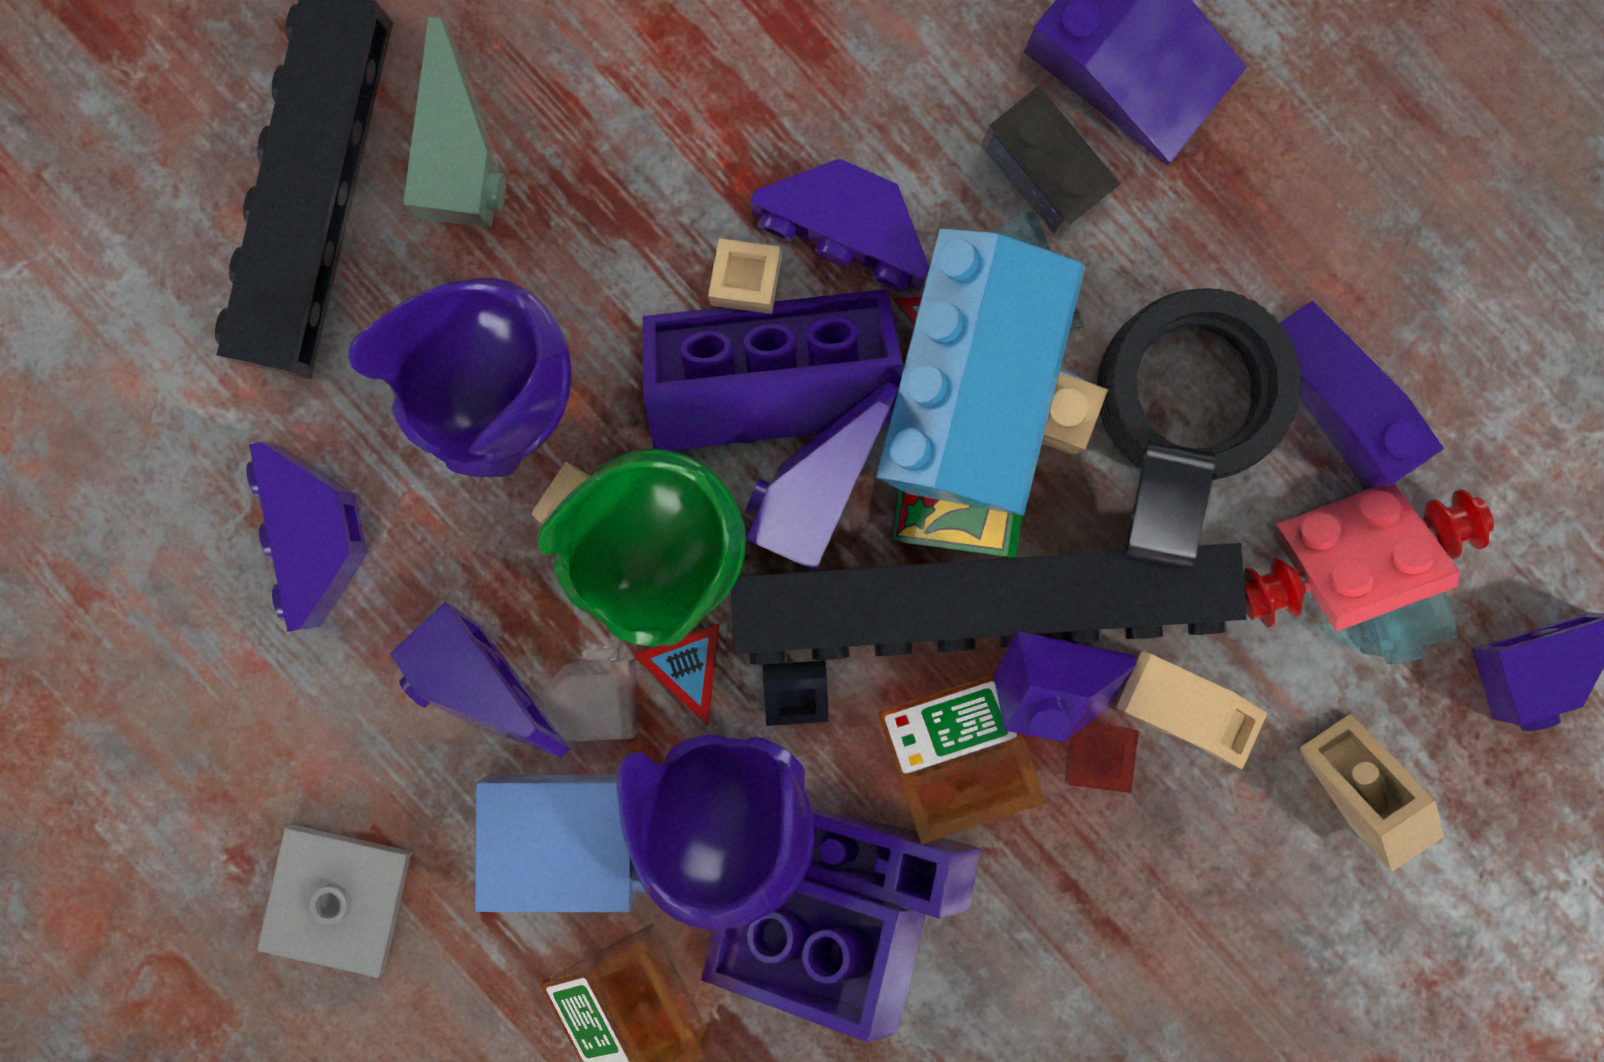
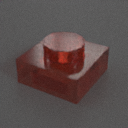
(1102, 757)

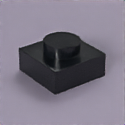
(795, 693)

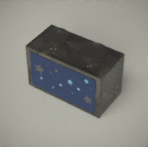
(1049, 162)

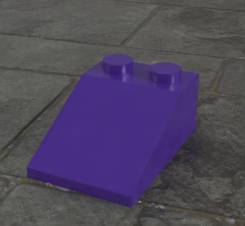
(1140, 64)
(824, 959)

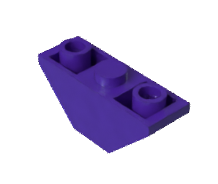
(848, 218)
(308, 533)

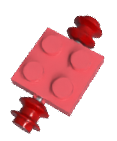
(1367, 556)

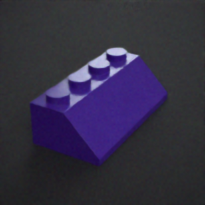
(765, 375)

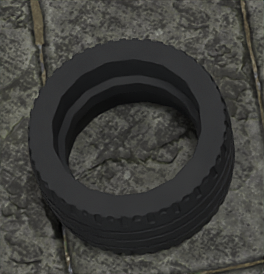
(1249, 330)

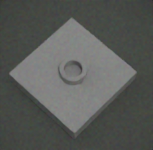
(334, 901)

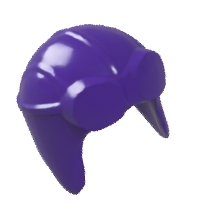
(471, 372)
(717, 828)

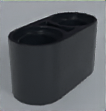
(1170, 504)

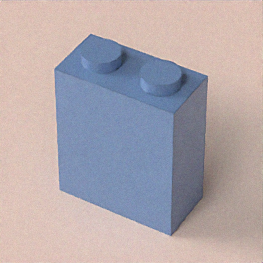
(551, 845)

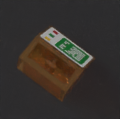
(959, 760)
(628, 1005)

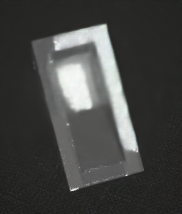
(592, 698)

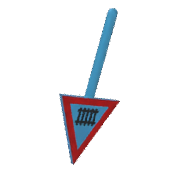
(686, 668)

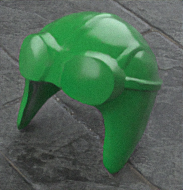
(647, 545)

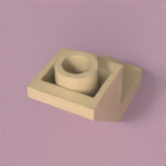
(1191, 709)

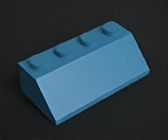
(981, 371)

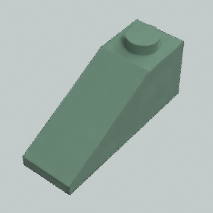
(451, 155)

